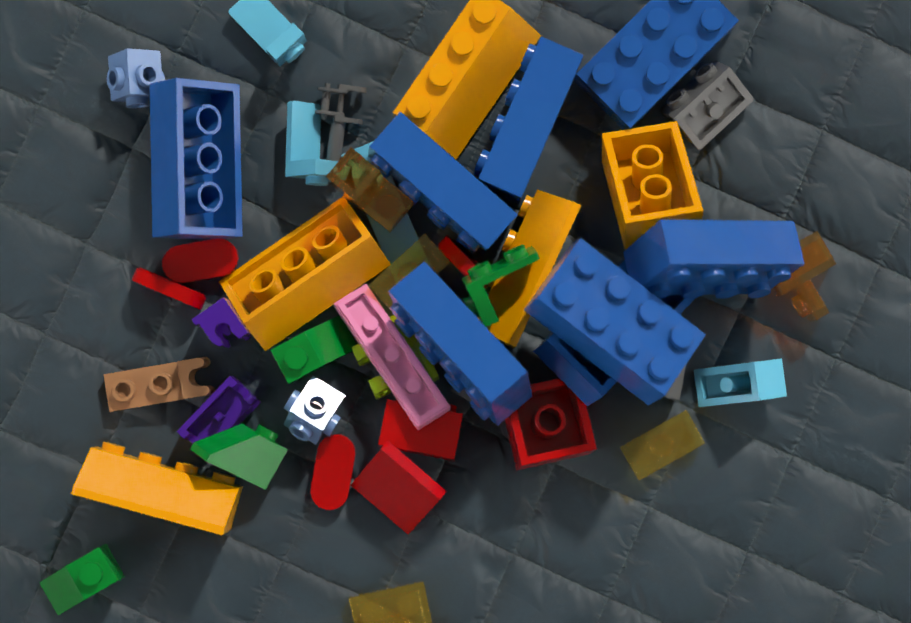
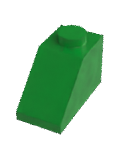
(313, 349)
(243, 452)
(82, 579)

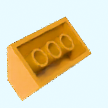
(467, 73)
(544, 227)
(304, 273)
(159, 489)

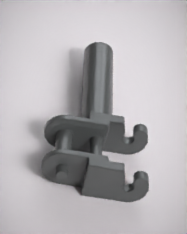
(337, 127)

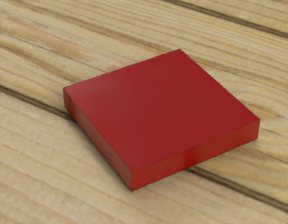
(398, 487)

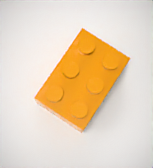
(649, 178)

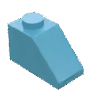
(740, 383)

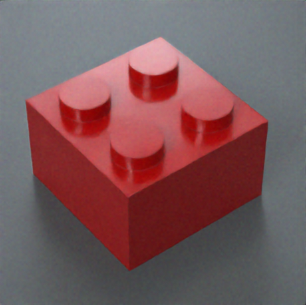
(550, 426)

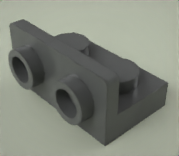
(707, 103)

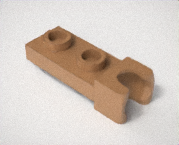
(155, 384)

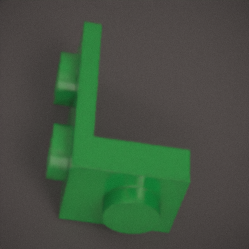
(484, 273)

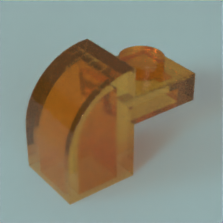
(369, 190)
(816, 260)

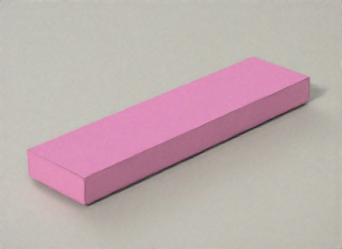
(392, 357)

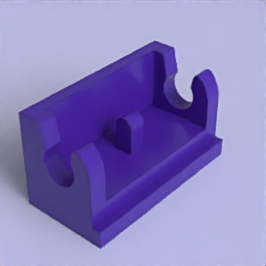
(216, 322)
(221, 411)

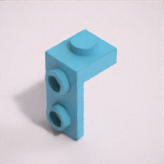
(269, 29)
(304, 144)

